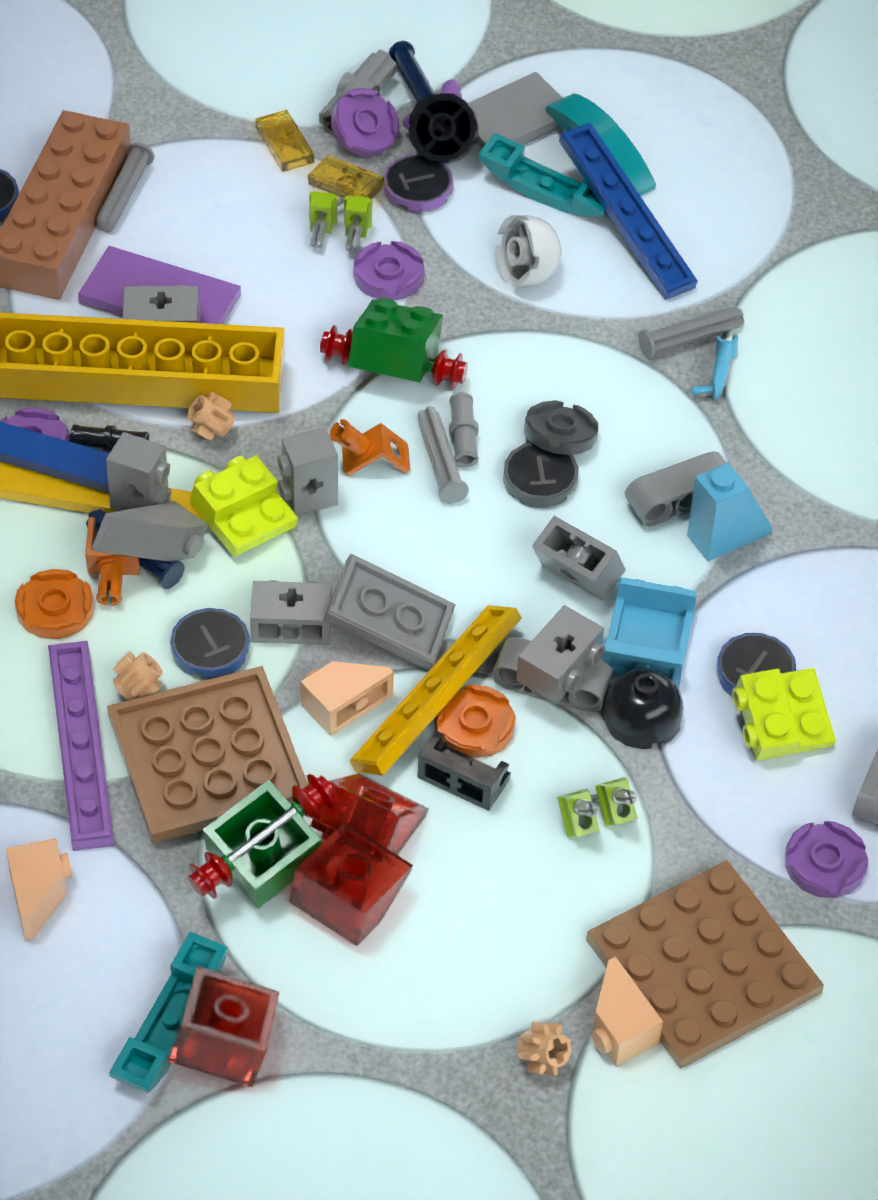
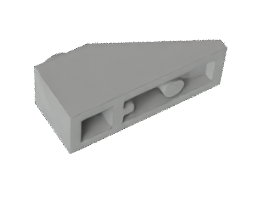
(152, 532)

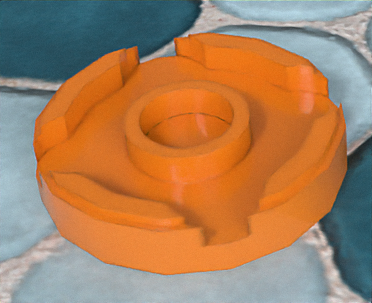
(54, 604)
(477, 721)

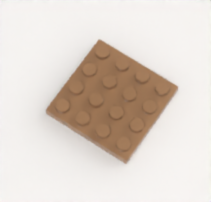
(203, 750)
(707, 962)

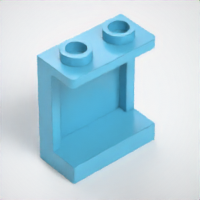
(650, 628)

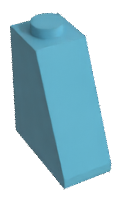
(724, 513)

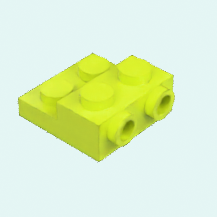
(242, 504)
(783, 713)

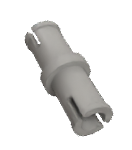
(463, 429)

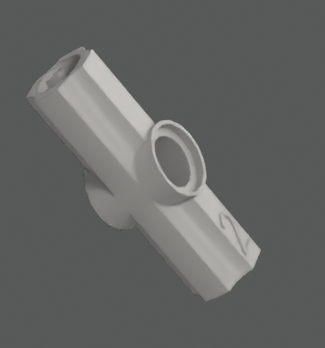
(372, 74)

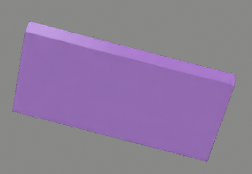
(123, 268)

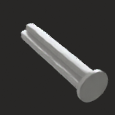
(138, 158)
(690, 331)
(451, 486)

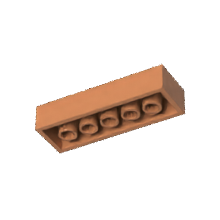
(61, 203)

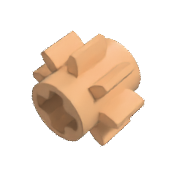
(211, 416)
(137, 675)
(544, 1048)

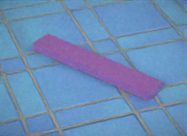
(80, 746)

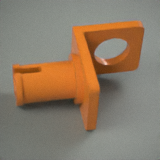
(365, 448)
(109, 567)

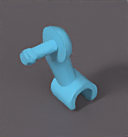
(725, 351)

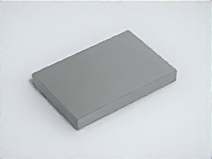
(516, 110)
(389, 612)

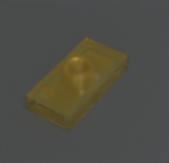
(284, 140)
(345, 178)

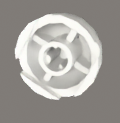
(527, 251)

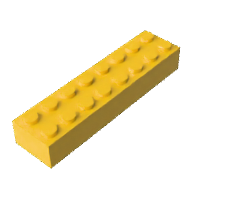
(140, 361)

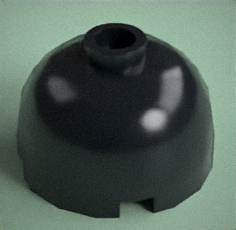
(443, 128)
(643, 708)

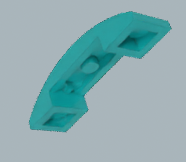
(577, 111)
(536, 181)
(146, 1056)

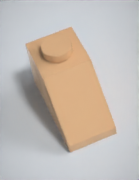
(344, 692)
(38, 882)
(624, 1017)

